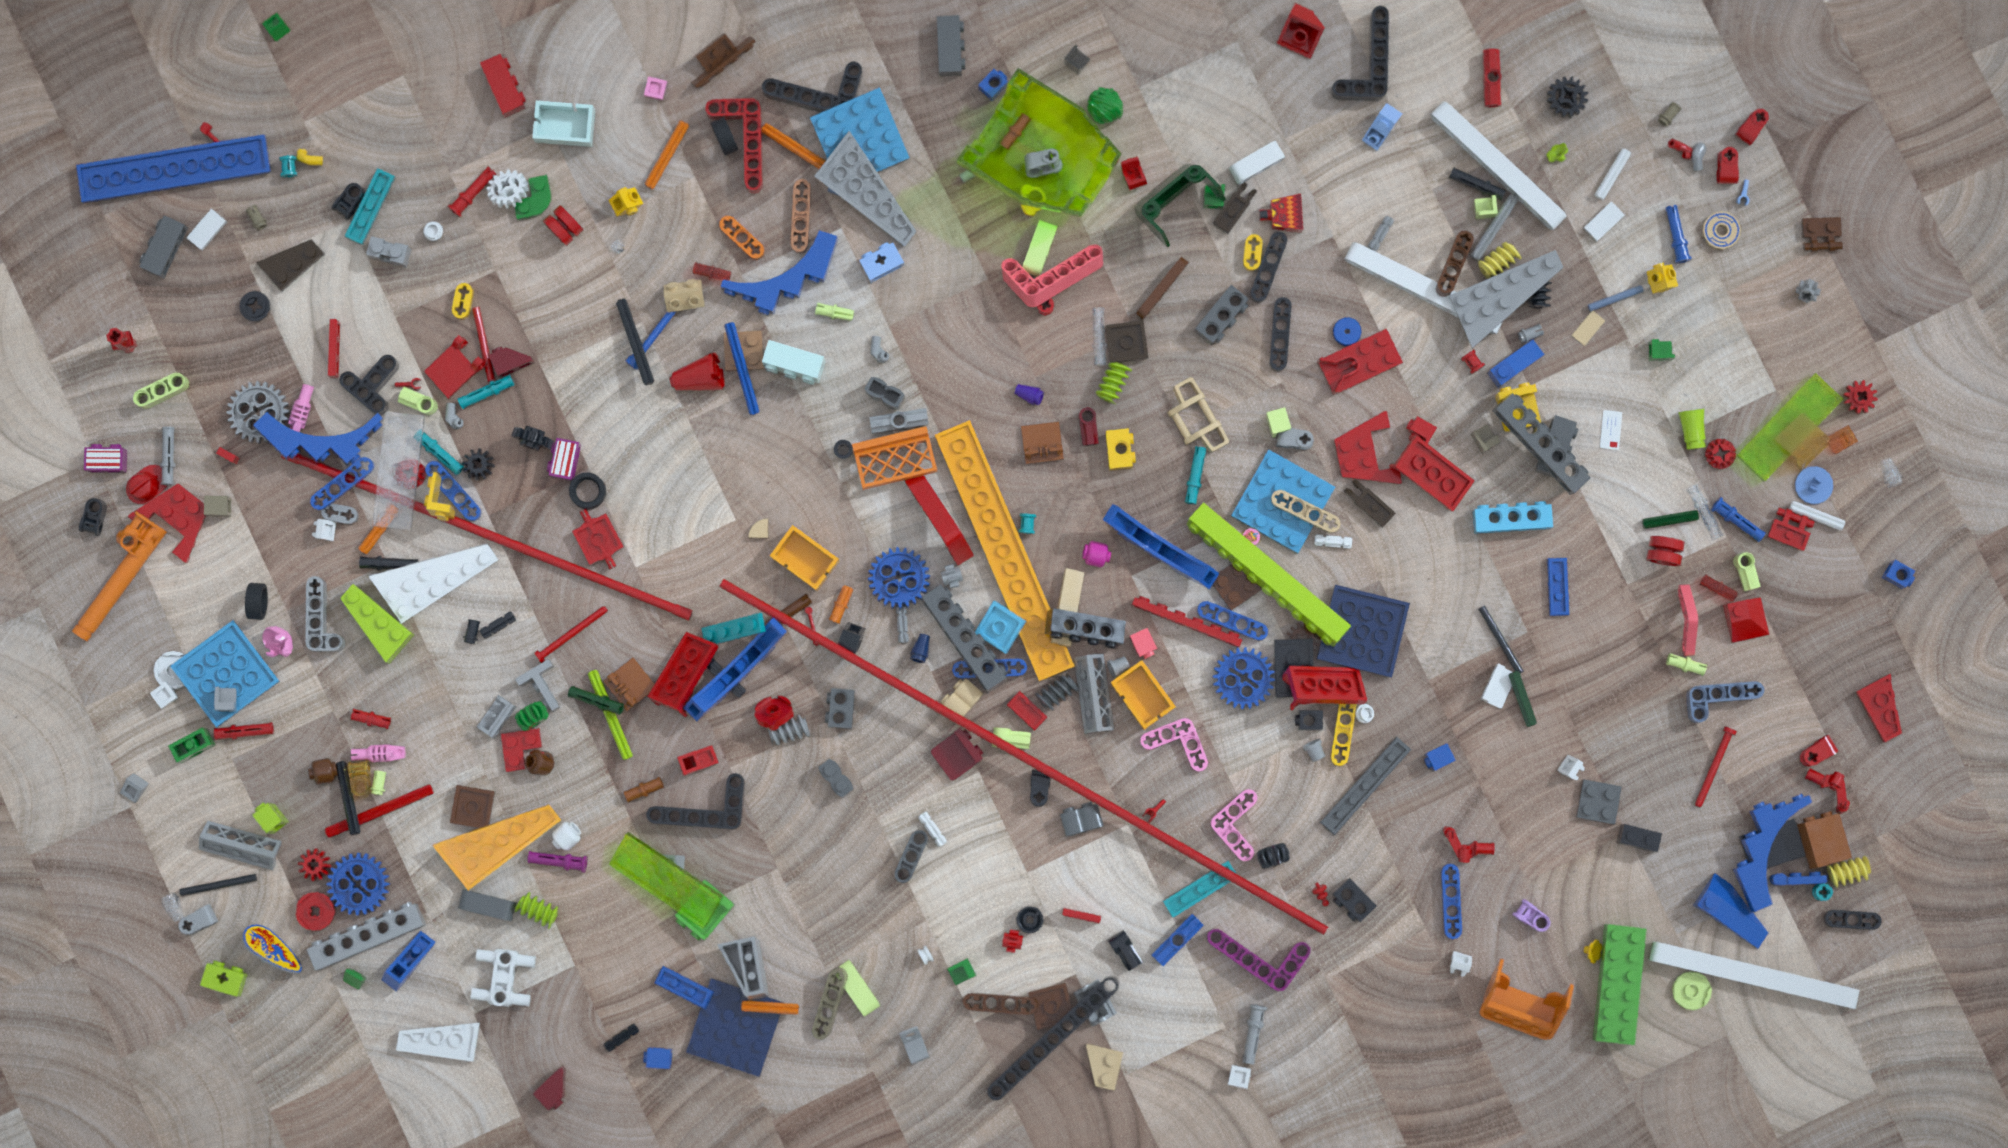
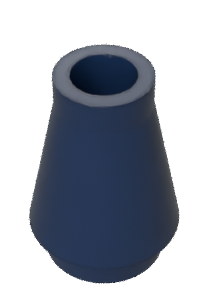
(920, 649)

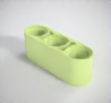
(1039, 248)
(151, 390)
(858, 990)

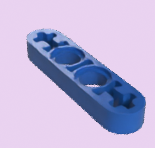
(341, 482)
(455, 489)
(1233, 618)
(989, 669)
(1448, 901)

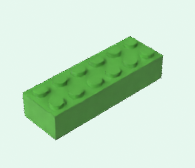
(1619, 984)

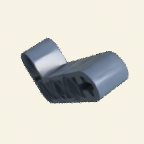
(1725, 696)

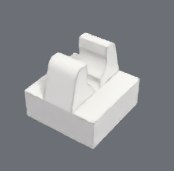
(325, 530)
(164, 695)
(1570, 767)
(1460, 962)
(1239, 1076)

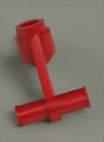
(1833, 781)
(1466, 852)

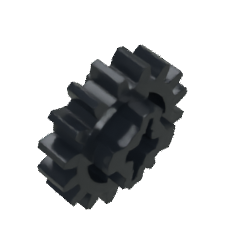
(1571, 103)
(532, 438)

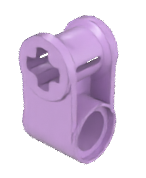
(1531, 915)

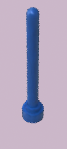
(651, 338)

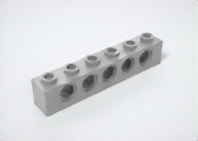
(413, 921)

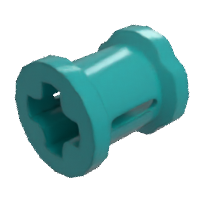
(291, 161)
(1027, 523)
(1818, 887)

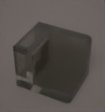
(1076, 60)

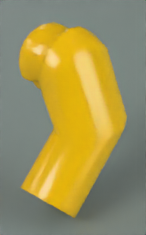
(309, 160)

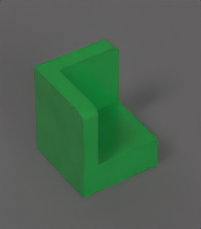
(1211, 200)
(1660, 350)
(961, 971)

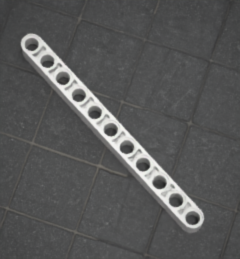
(1754, 975)

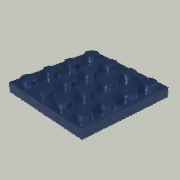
(1374, 631)
(733, 1035)

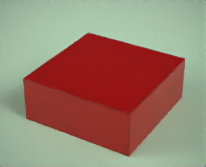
(227, 455)

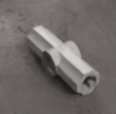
(886, 422)

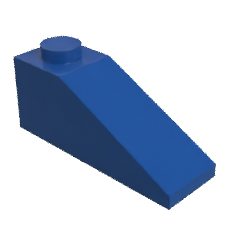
(1515, 363)
(408, 961)

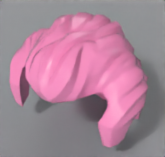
(277, 641)

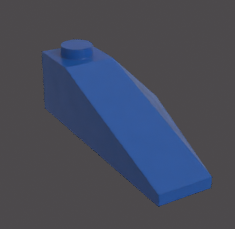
(1728, 908)

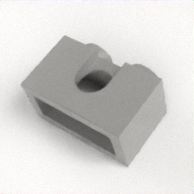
(398, 252)

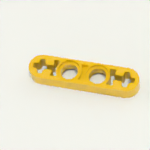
(1346, 729)

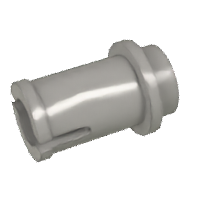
(1528, 334)

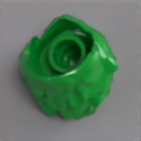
(1105, 105)

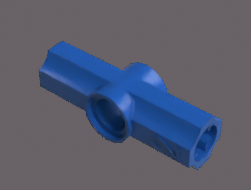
(1168, 949)

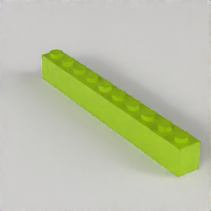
(1268, 575)

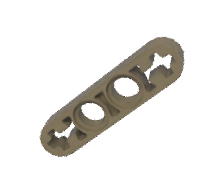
(826, 1002)

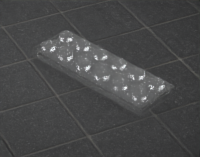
(398, 471)

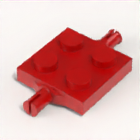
(598, 539)

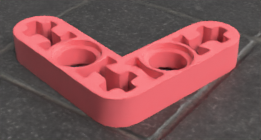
(1690, 619)

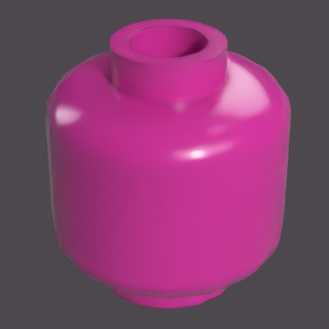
(1096, 554)

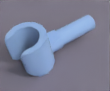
(1744, 193)

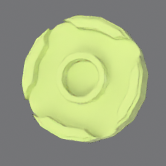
(1691, 990)

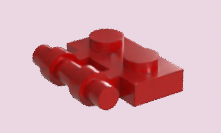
(1787, 534)

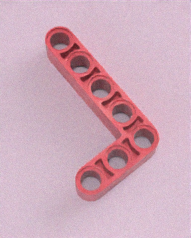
(1047, 285)

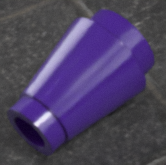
(1030, 394)

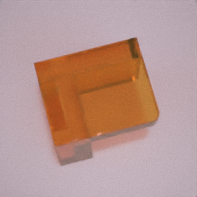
(1842, 439)

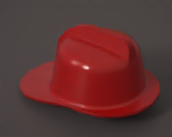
(145, 484)

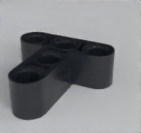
(373, 388)

